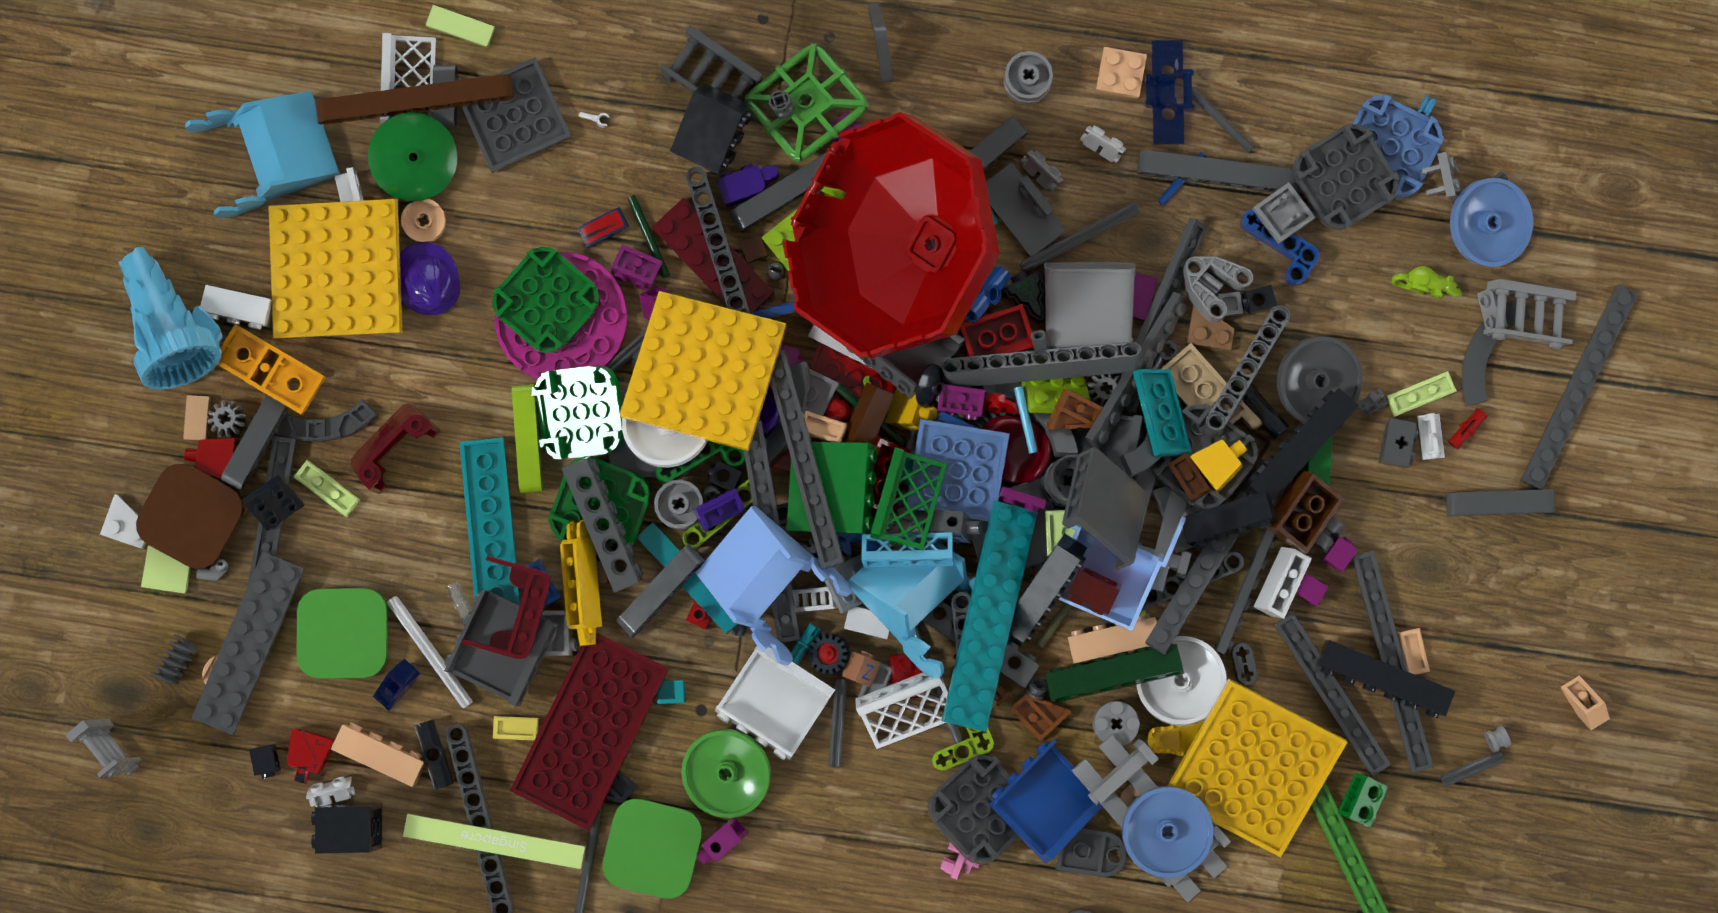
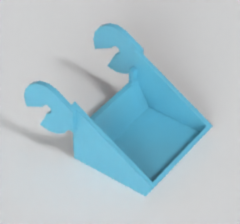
(283, 145)
(906, 596)

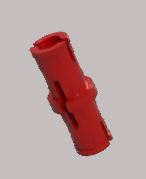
(1458, 439)

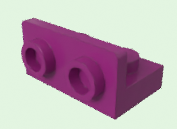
(636, 268)
(962, 401)
(1021, 500)

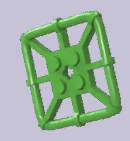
(821, 102)

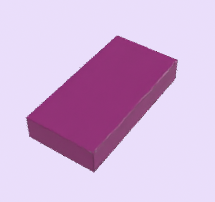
(1143, 292)

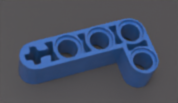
(1294, 255)

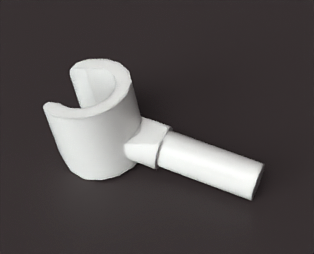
(595, 118)

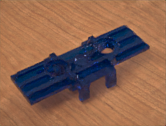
(1161, 91)

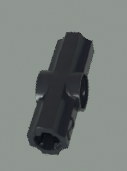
(430, 739)

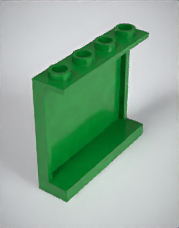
(848, 485)

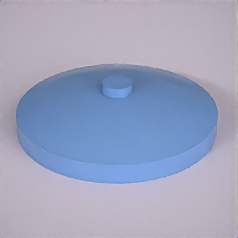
(1491, 222)
(1167, 831)

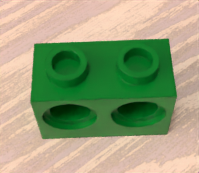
(1359, 798)

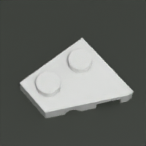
(121, 523)

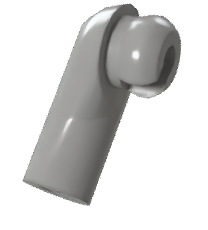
(214, 572)

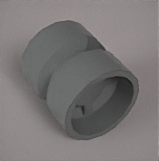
(1332, 530)

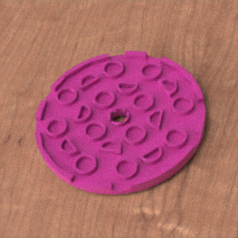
(592, 345)

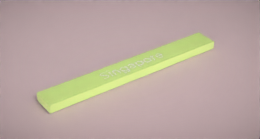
(494, 841)

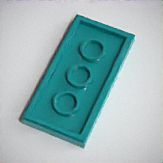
(1162, 412)

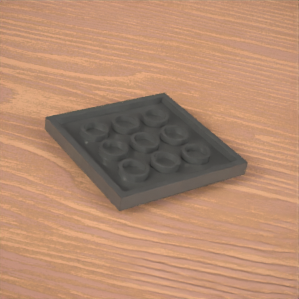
(521, 125)

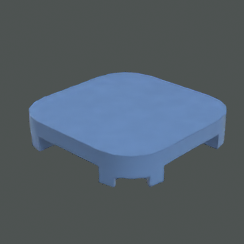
(1404, 138)

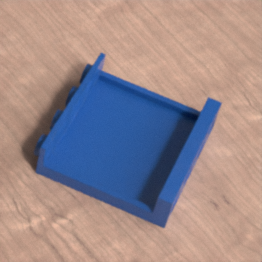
(1045, 802)

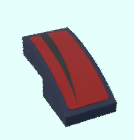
(603, 227)

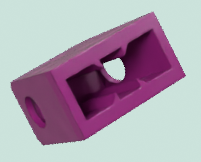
(726, 836)

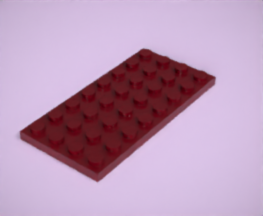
(589, 730)

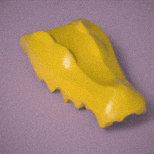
(1172, 738)

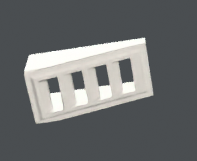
(815, 606)

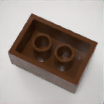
(1304, 511)

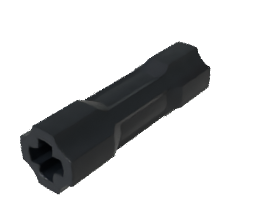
(1271, 420)

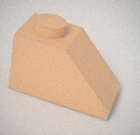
(1586, 702)

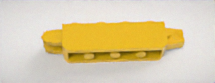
(581, 583)

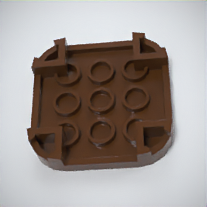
(190, 515)

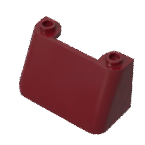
(366, 460)

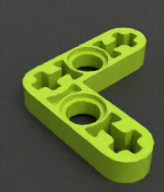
(971, 743)

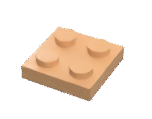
(1121, 72)

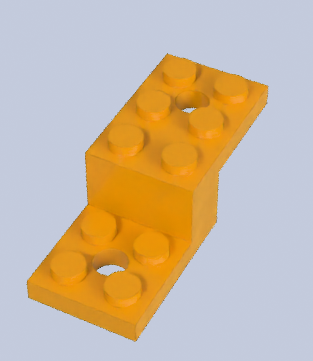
(269, 369)

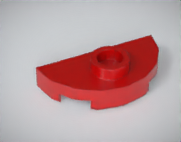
(997, 403)

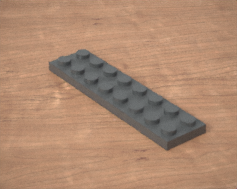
(248, 643)

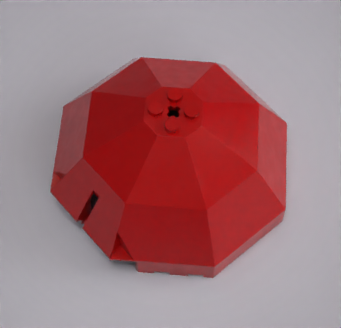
(867, 260)

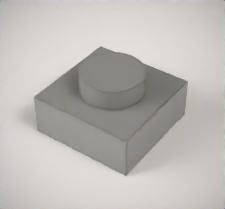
(1233, 303)

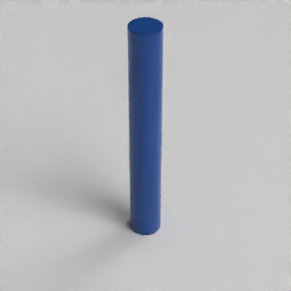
(1173, 188)

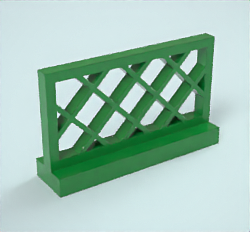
(891, 489)

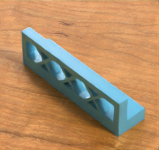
(910, 557)

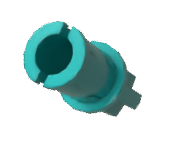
(804, 643)

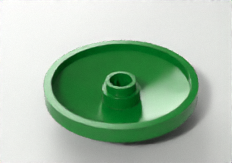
(391, 150)

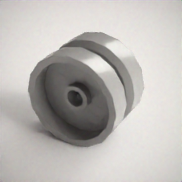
(1030, 90)
(669, 496)

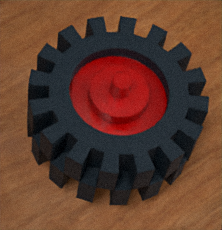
(829, 653)

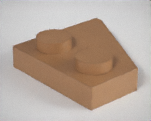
(1209, 334)

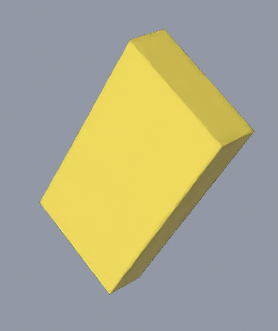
(515, 728)

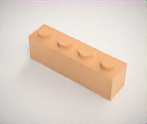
(1110, 640)
(379, 755)

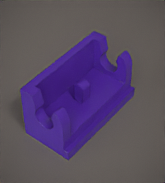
(719, 509)

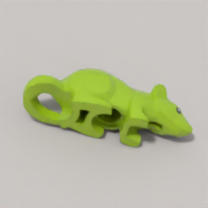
(1426, 280)

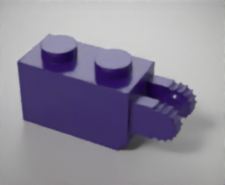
(746, 183)

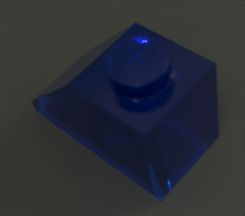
(396, 684)

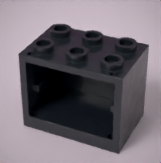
(711, 128)
(347, 828)

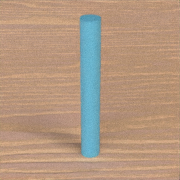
(1025, 418)

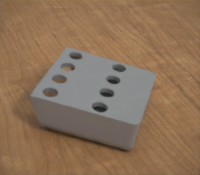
(1088, 303)

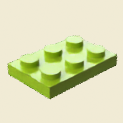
(1043, 394)

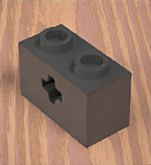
(1390, 452)

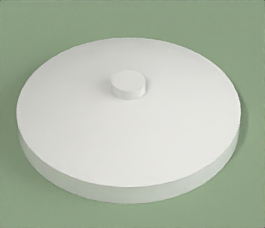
(660, 446)
(1188, 696)

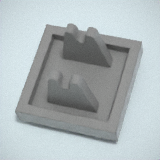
(1448, 167)
(1283, 213)
(847, 570)

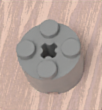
(1116, 710)

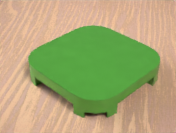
(342, 633)
(652, 848)

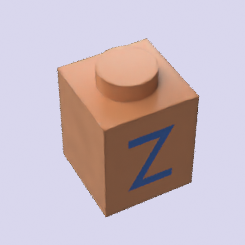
(861, 668)

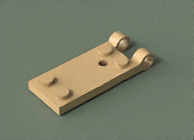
(1201, 384)

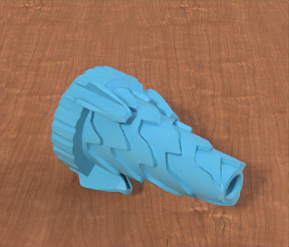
(170, 341)

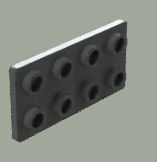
(1023, 209)

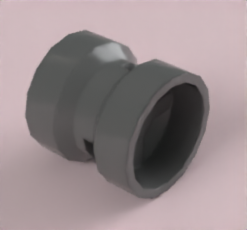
(784, 108)

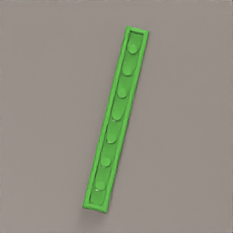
(1347, 853)

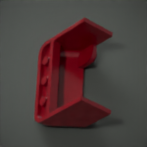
(521, 639)

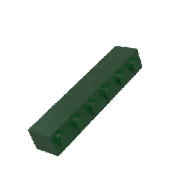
(1113, 673)

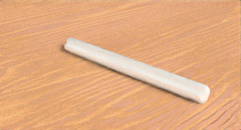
(429, 651)

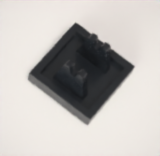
(273, 502)

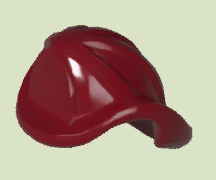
(1019, 464)

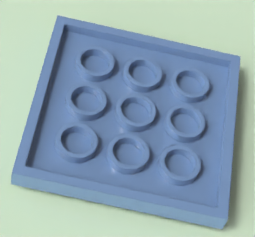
(972, 471)

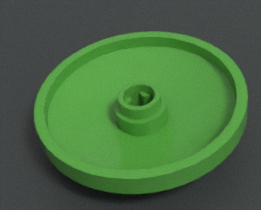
(726, 773)

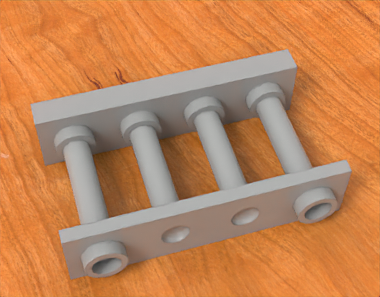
(1540, 295)
(97, 738)

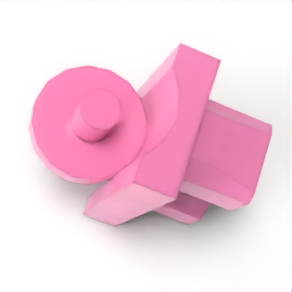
(953, 867)

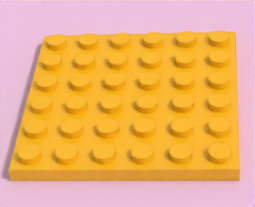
(335, 269)
(703, 370)
(1257, 766)

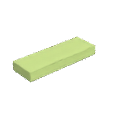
(460, 26)
(1421, 393)
(327, 488)

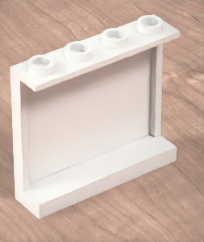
(774, 702)

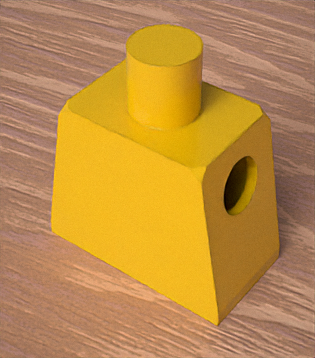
(906, 412)
(1219, 462)

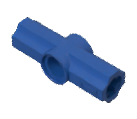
(989, 293)

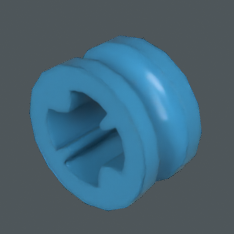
(1426, 105)

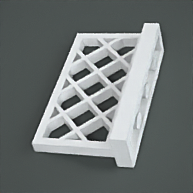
(388, 62)
(895, 694)

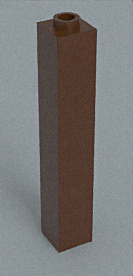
(868, 415)

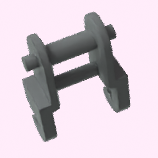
(1372, 402)

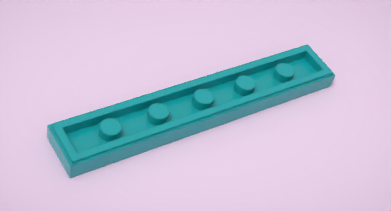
(664, 552)

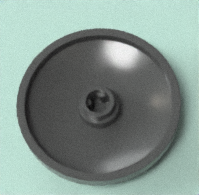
(1313, 370)

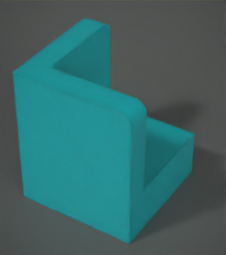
(671, 692)

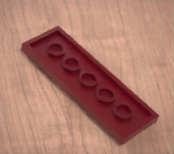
(684, 235)

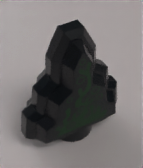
(1028, 291)

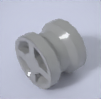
(1497, 739)

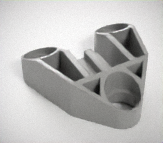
(1205, 284)

